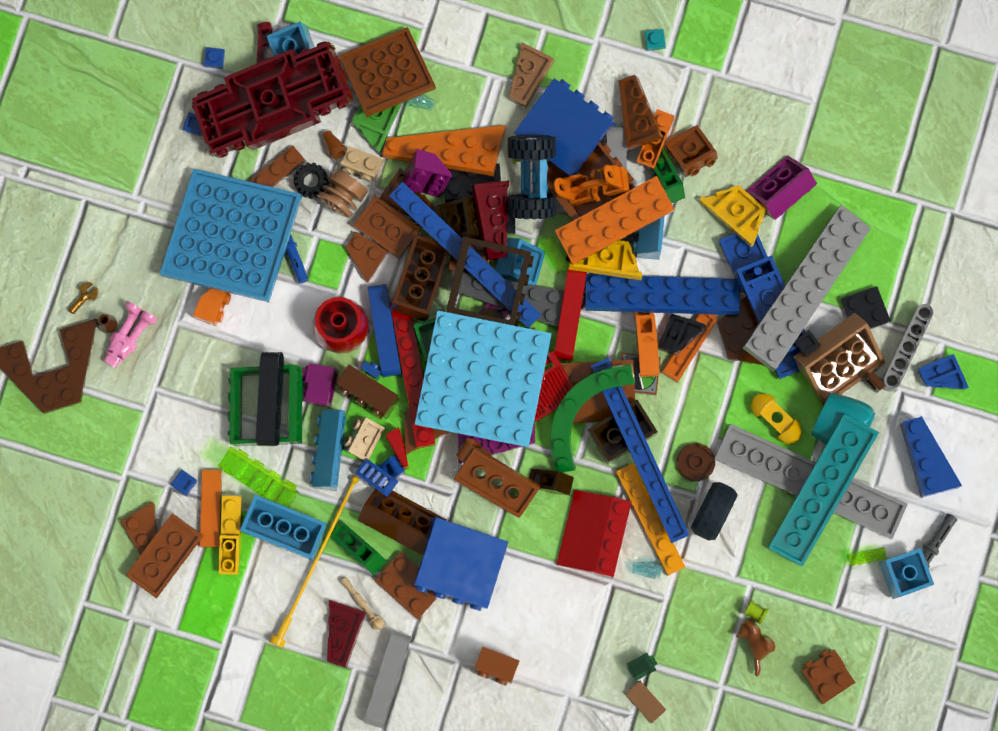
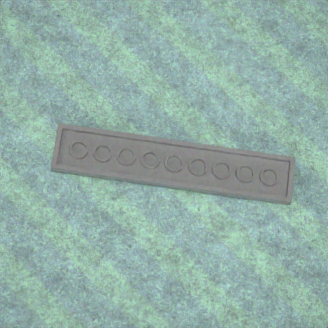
(806, 288)
(790, 470)

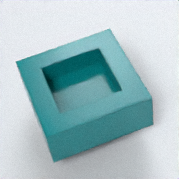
(655, 40)

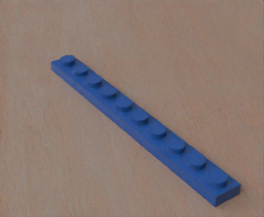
(452, 243)
(643, 459)

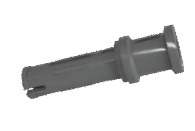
(931, 548)

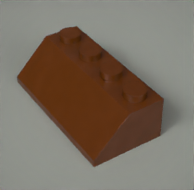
(398, 519)

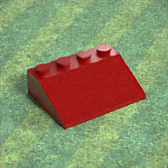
(594, 533)

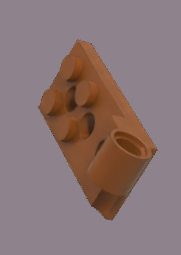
(477, 457)

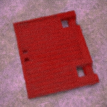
(553, 387)

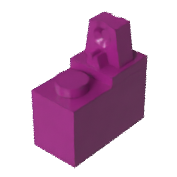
(321, 384)

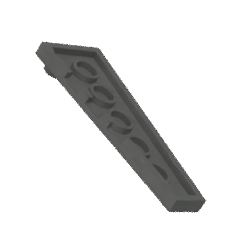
(544, 299)

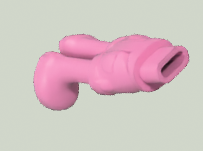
(120, 343)

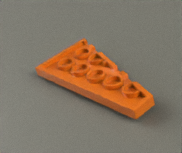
(462, 150)

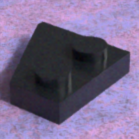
(679, 334)

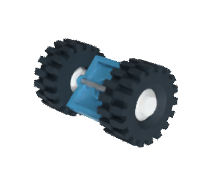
(533, 153)

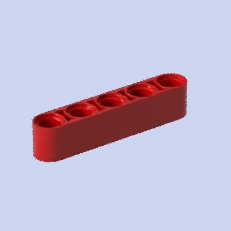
(570, 314)

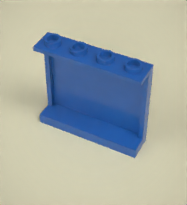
(569, 119)
(460, 564)

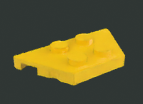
(737, 211)
(611, 261)

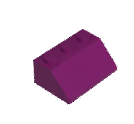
(782, 186)

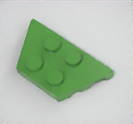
(377, 126)

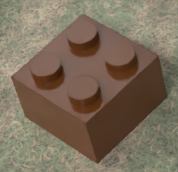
(496, 665)

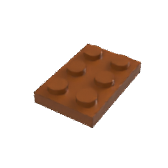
(387, 227)
(397, 582)

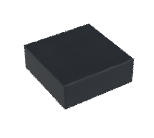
(807, 343)

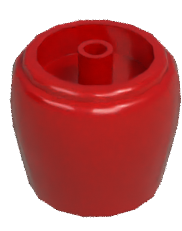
(340, 325)

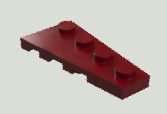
(492, 215)

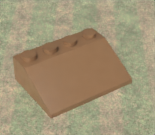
(843, 359)

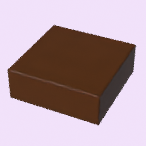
(875, 382)

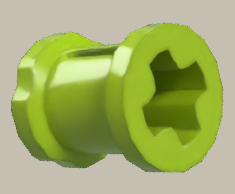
(756, 611)

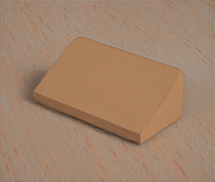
(645, 701)

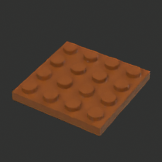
(387, 72)

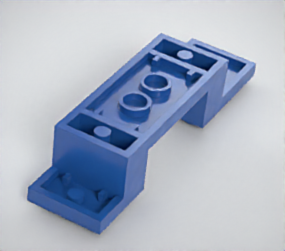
(761, 282)

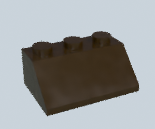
(608, 436)

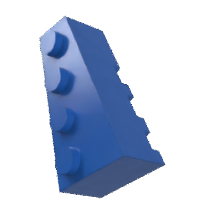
(928, 461)

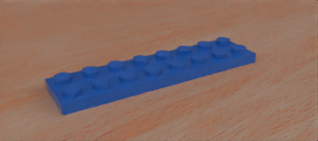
(662, 295)

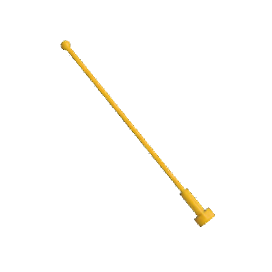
(278, 639)

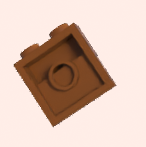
(692, 151)
(827, 675)

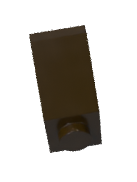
(552, 481)

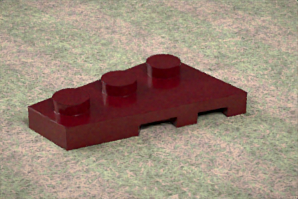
(343, 632)

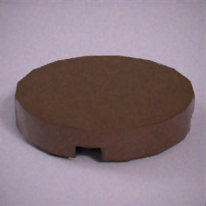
(696, 462)

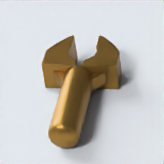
(81, 300)

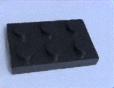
(461, 183)

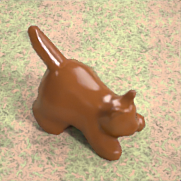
(759, 644)

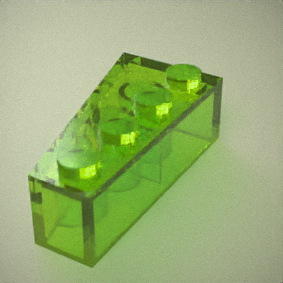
(257, 478)

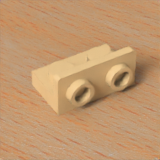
(361, 163)
(363, 438)

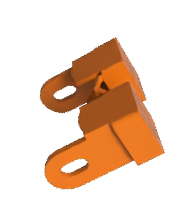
(584, 189)

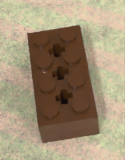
(409, 283)

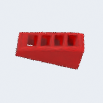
(396, 443)

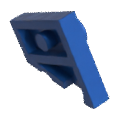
(943, 374)

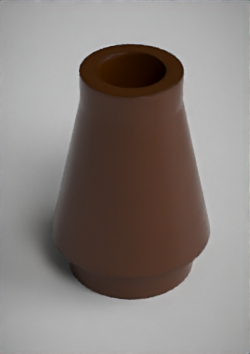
(108, 327)

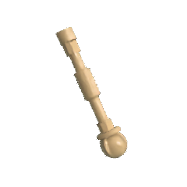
(376, 621)

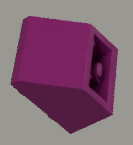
(426, 174)

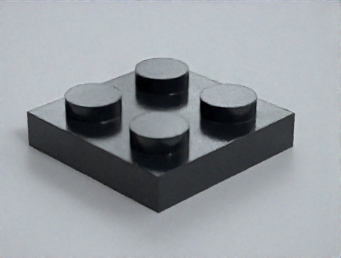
(867, 305)

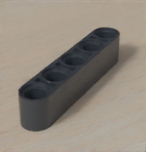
(270, 399)

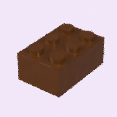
(367, 392)

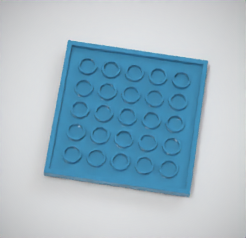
(231, 235)

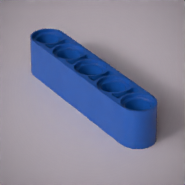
(384, 330)

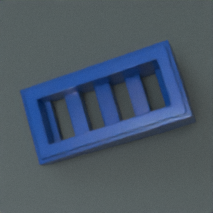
(367, 470)

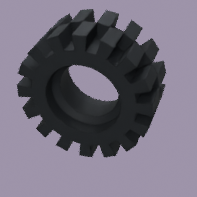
(303, 172)

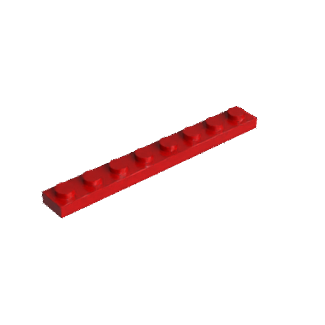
(412, 374)

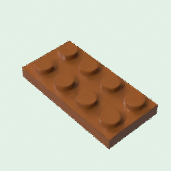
(164, 555)

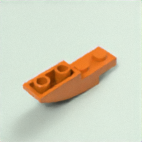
(646, 344)

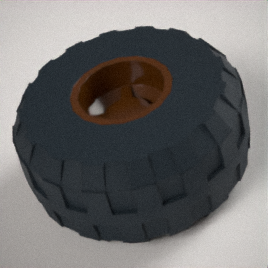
(714, 511)

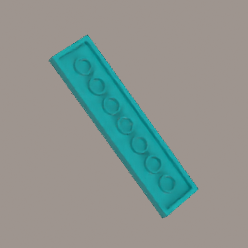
(823, 490)

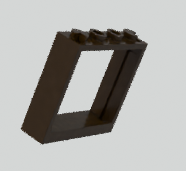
(519, 296)

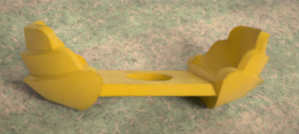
(788, 429)

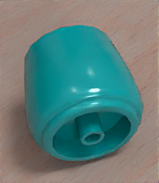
(833, 411)

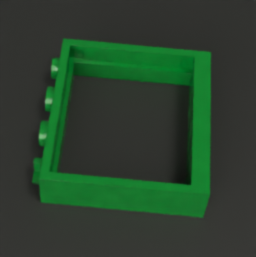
(295, 405)

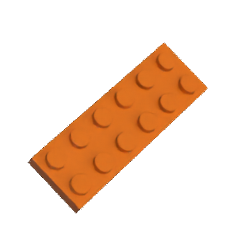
(614, 220)

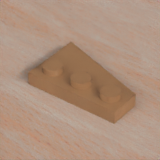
(530, 72)

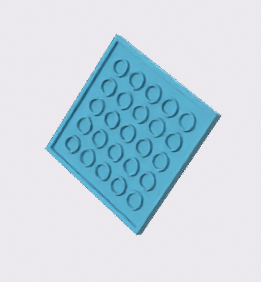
(483, 378)

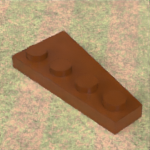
(638, 118)

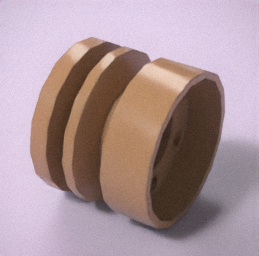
(340, 196)

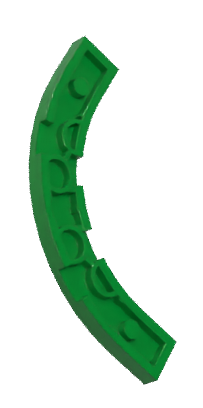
(573, 401)

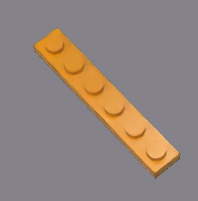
(649, 519)

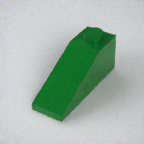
(669, 177)
(357, 548)

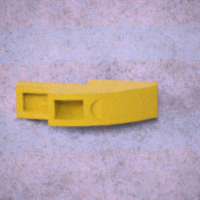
(230, 534)

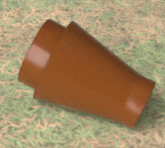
(333, 145)

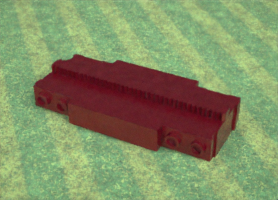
(272, 99)

